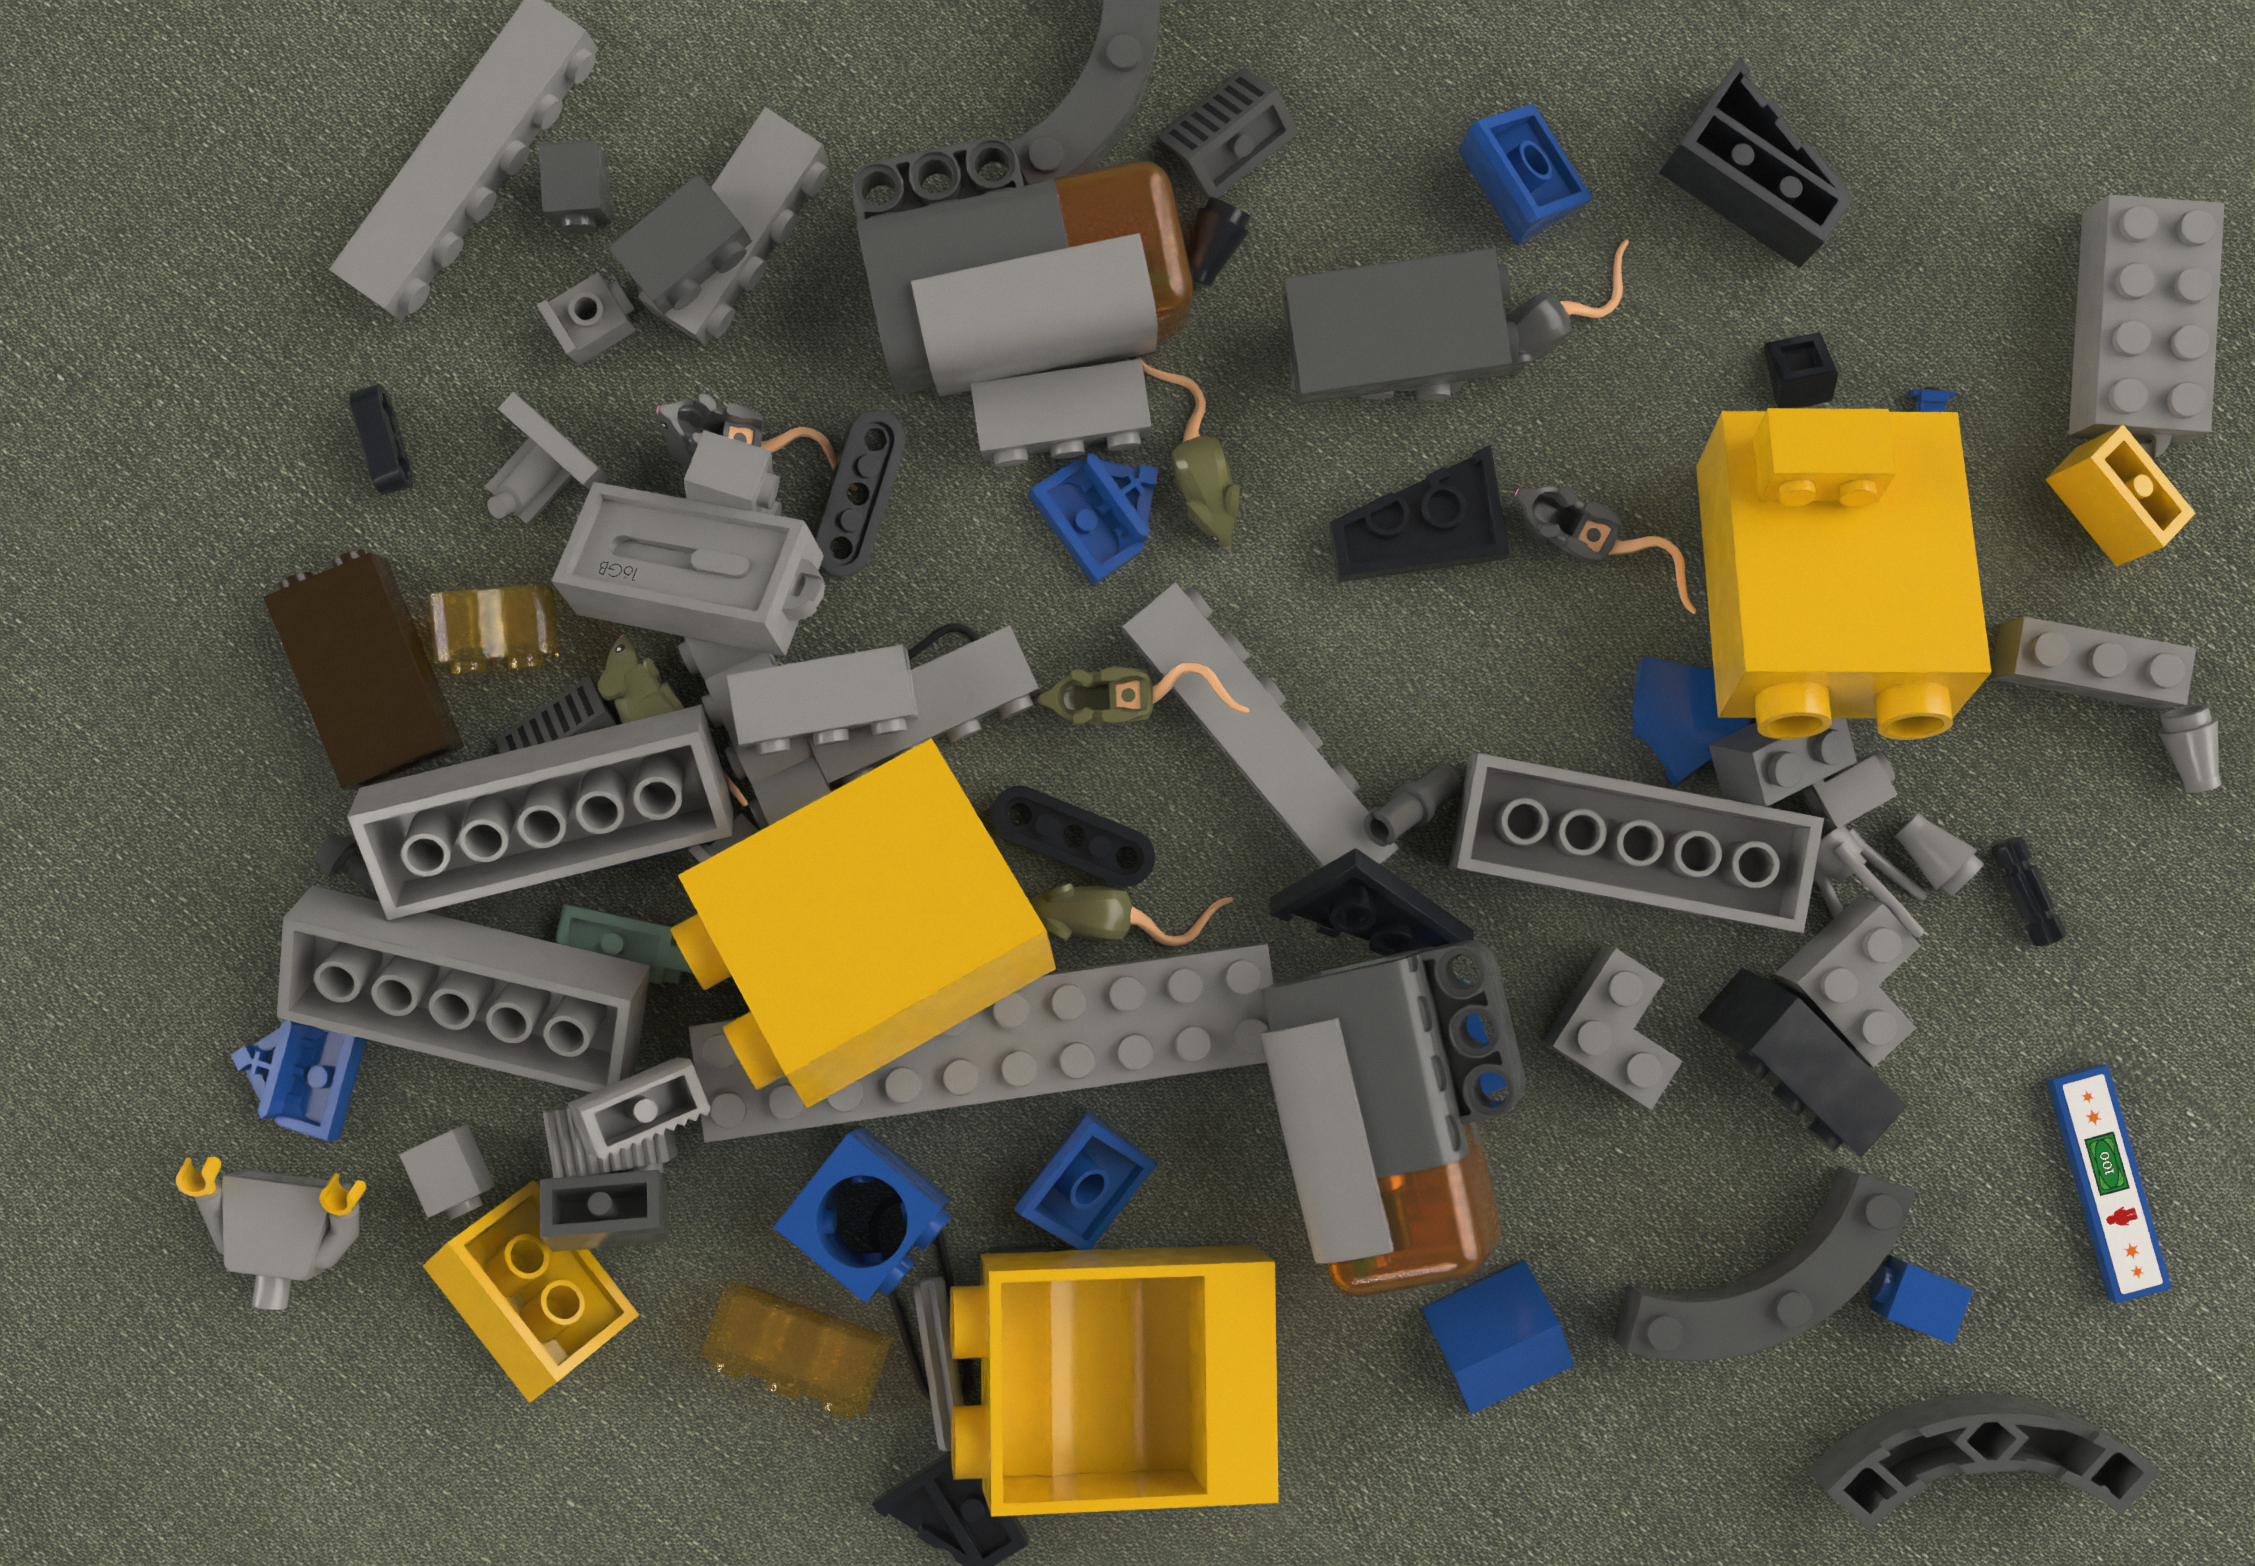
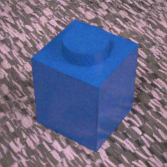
(1919, 1299)

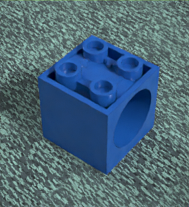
(812, 1218)

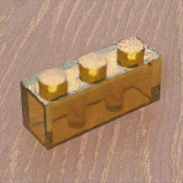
(796, 1349)

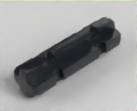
(2028, 891)

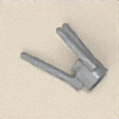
(1843, 854)

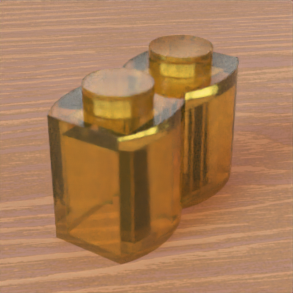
(494, 627)

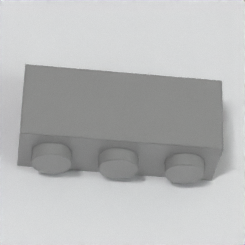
(1061, 412)
(2093, 663)
(823, 699)

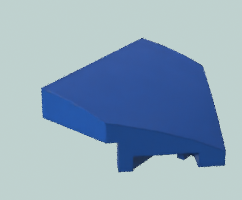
(1098, 512)
(1678, 715)
(303, 1077)

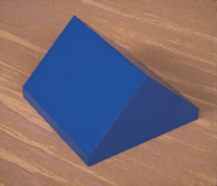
(1523, 171)
(1085, 1182)
(1498, 1336)

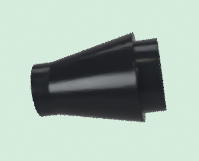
(1215, 238)

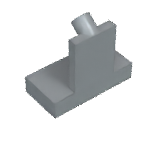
(538, 467)

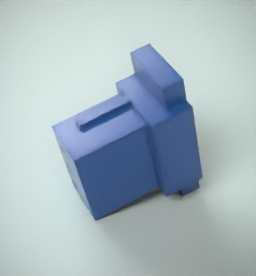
(1931, 399)

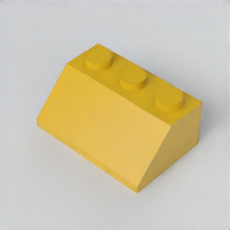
(525, 1302)

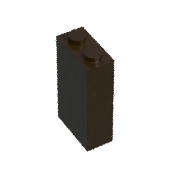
(362, 669)

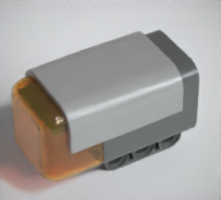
(1014, 273)
(1383, 1113)

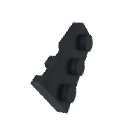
(1434, 524)
(1369, 903)

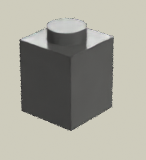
(575, 185)

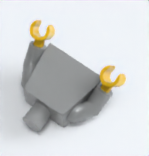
(274, 1223)

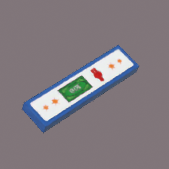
(2108, 1183)

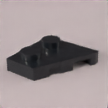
(952, 1515)

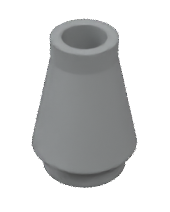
(2192, 743)
(1938, 854)

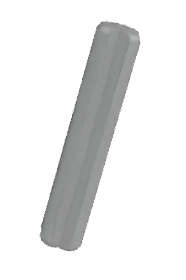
(941, 1369)

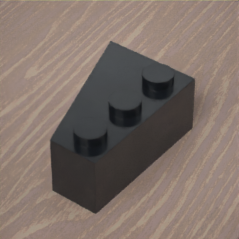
(1757, 171)
(1804, 1061)

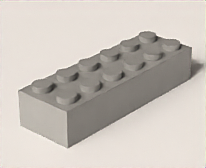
(542, 812)
(1636, 843)
(461, 991)

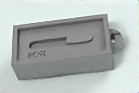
(2147, 319)
(691, 568)

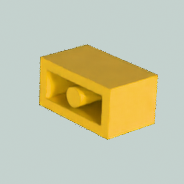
(1824, 455)
(2120, 496)

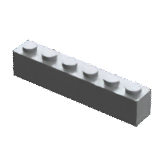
(466, 158)
(1263, 744)

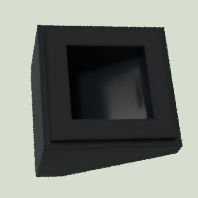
(1801, 371)

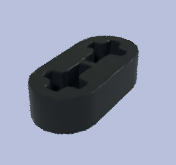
(381, 439)

